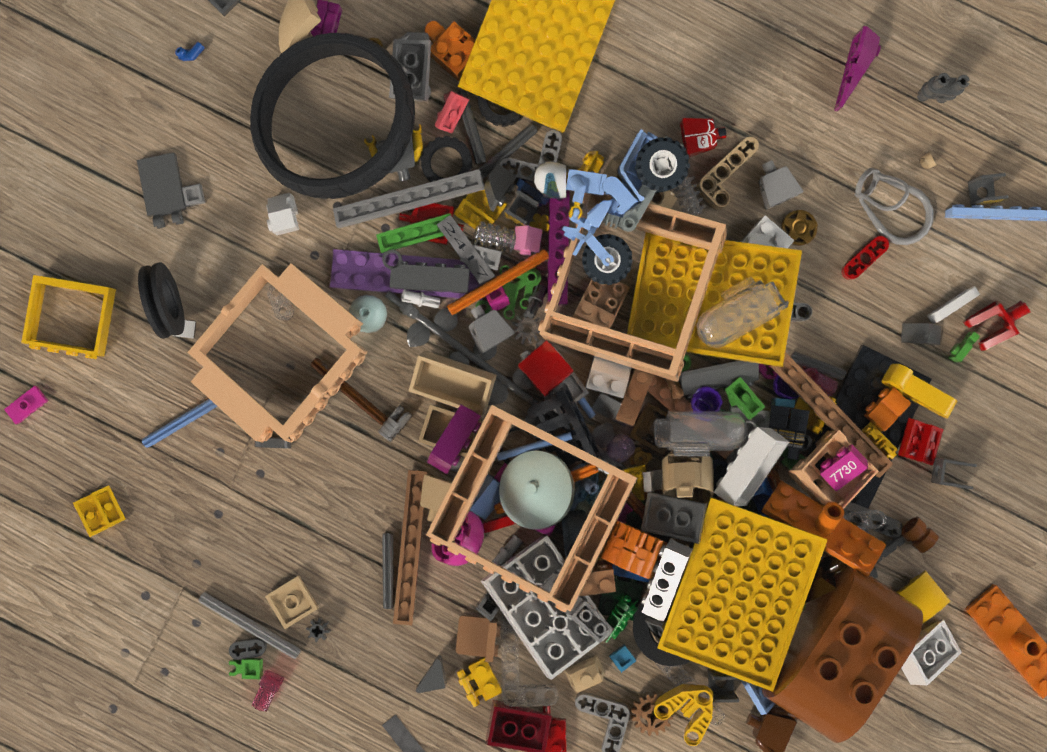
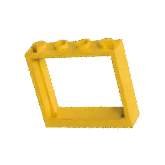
(34, 311)

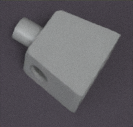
(777, 185)
(488, 329)

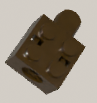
(644, 427)
(824, 578)

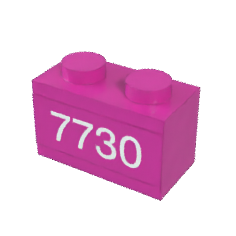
(843, 467)

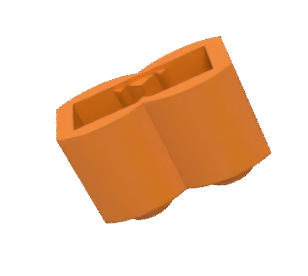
(887, 408)

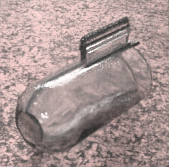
(743, 310)
(700, 432)

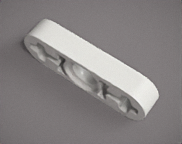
(953, 305)

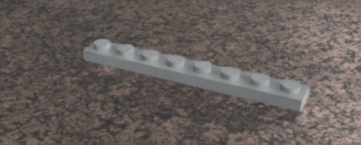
(408, 198)

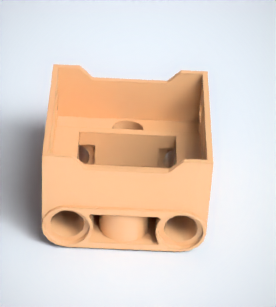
(805, 472)

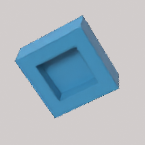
(783, 402)
(622, 658)

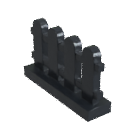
(571, 415)

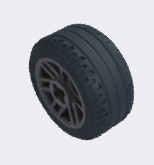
(571, 527)

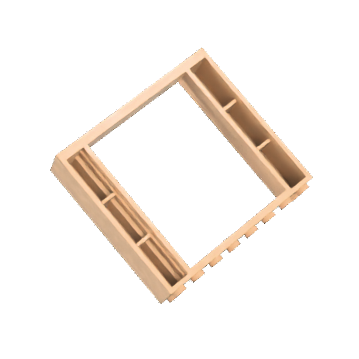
(620, 346)
(590, 539)

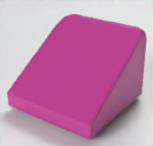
(498, 299)

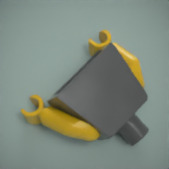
(408, 160)

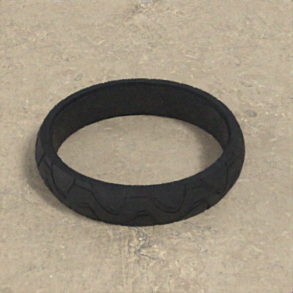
(279, 75)

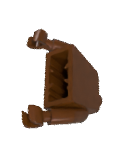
(772, 729)

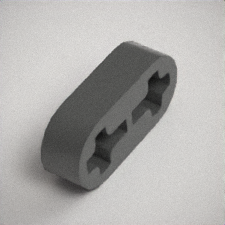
(273, 443)
(248, 653)

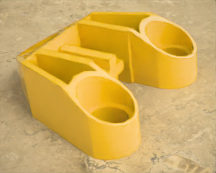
(678, 697)

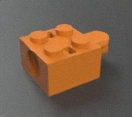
(450, 44)

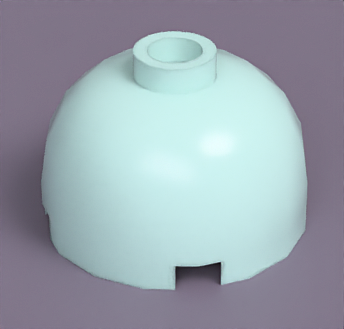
(370, 312)

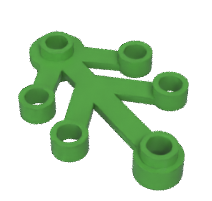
(512, 290)

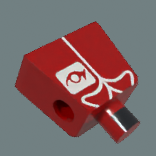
(700, 135)

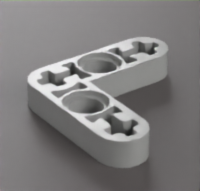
(547, 142)
(613, 721)

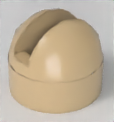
(927, 161)

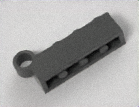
(427, 278)

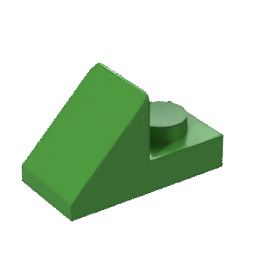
(744, 398)

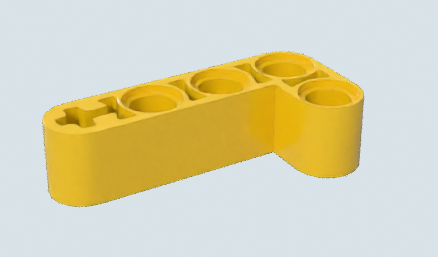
(918, 390)

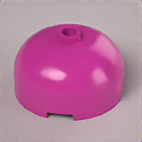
(469, 536)

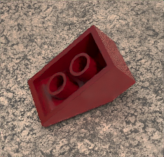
(517, 728)

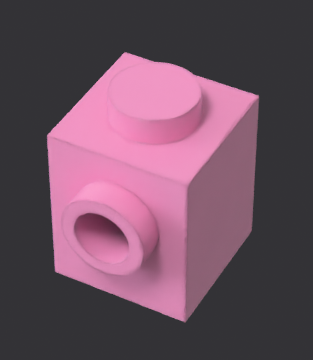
(527, 240)

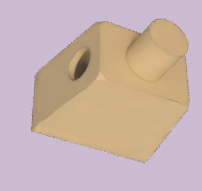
(433, 494)
(585, 674)

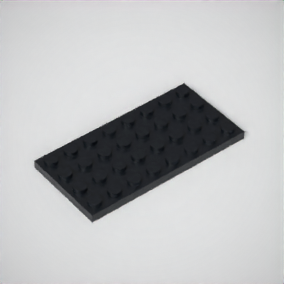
(857, 391)

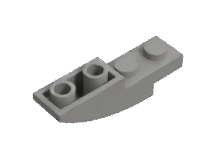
(583, 615)

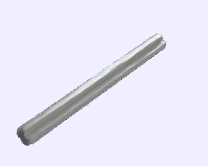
(249, 625)

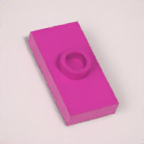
(26, 405)

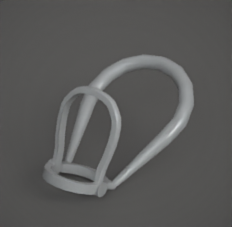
(900, 184)

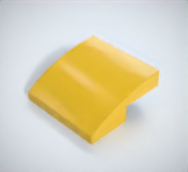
(476, 209)
(99, 511)
(925, 594)

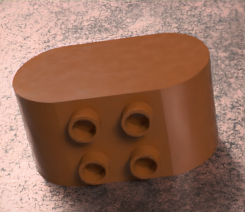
(846, 654)

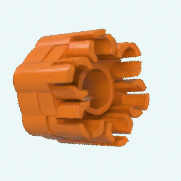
(630, 553)

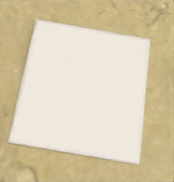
(188, 330)

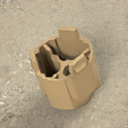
(688, 477)

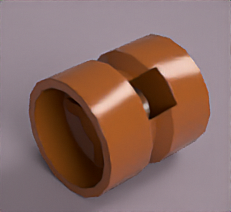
(921, 537)

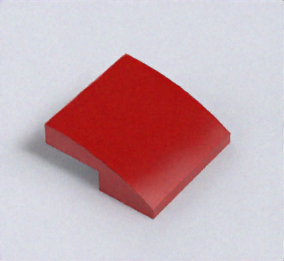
(545, 368)
(920, 441)

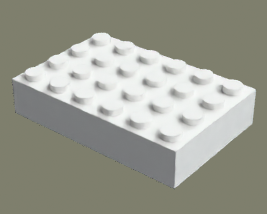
(544, 630)

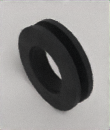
(161, 300)
(647, 644)

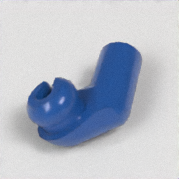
(189, 54)

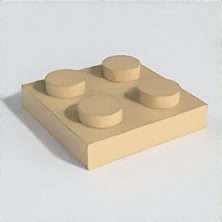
(292, 602)

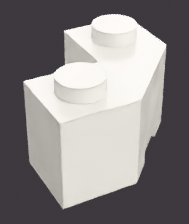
(282, 214)

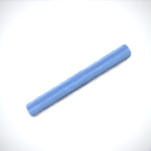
(178, 423)

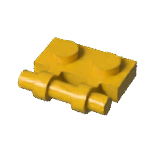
(485, 679)

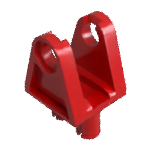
(1009, 316)

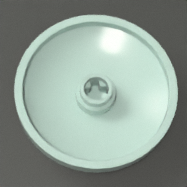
(536, 490)

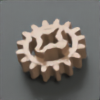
(644, 711)

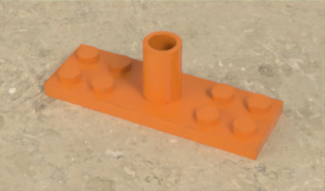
(844, 540)
(1012, 636)

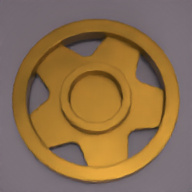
(800, 226)

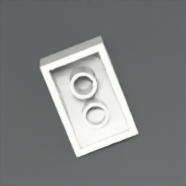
(608, 377)
(931, 654)

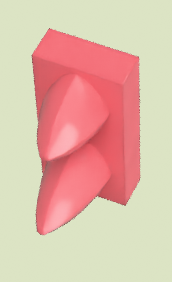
(451, 112)

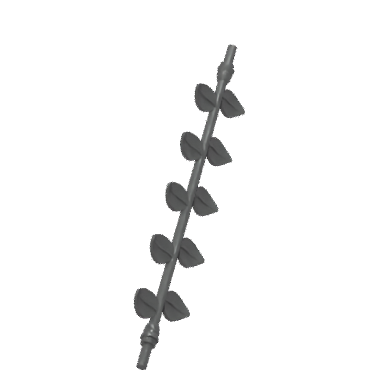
(444, 321)

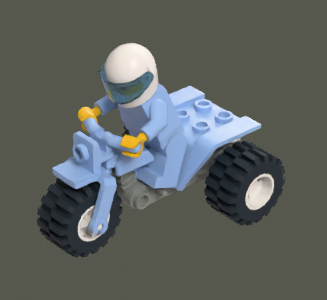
(648, 168)

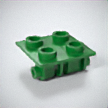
(620, 615)

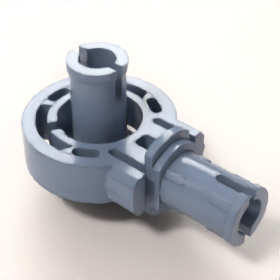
(584, 487)

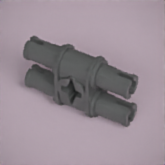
(943, 88)

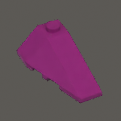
(861, 54)

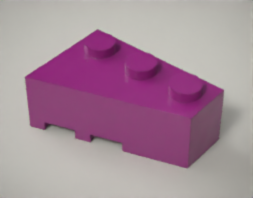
(454, 439)

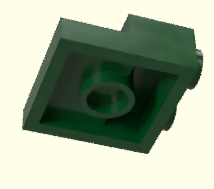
(623, 587)

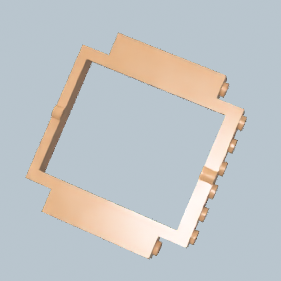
(316, 305)

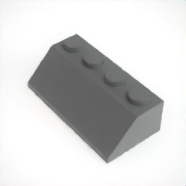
(718, 376)

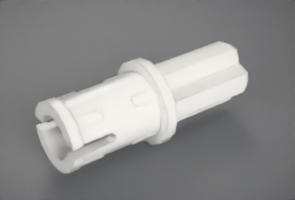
(420, 299)

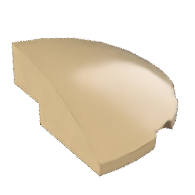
(297, 22)

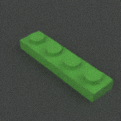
(410, 234)

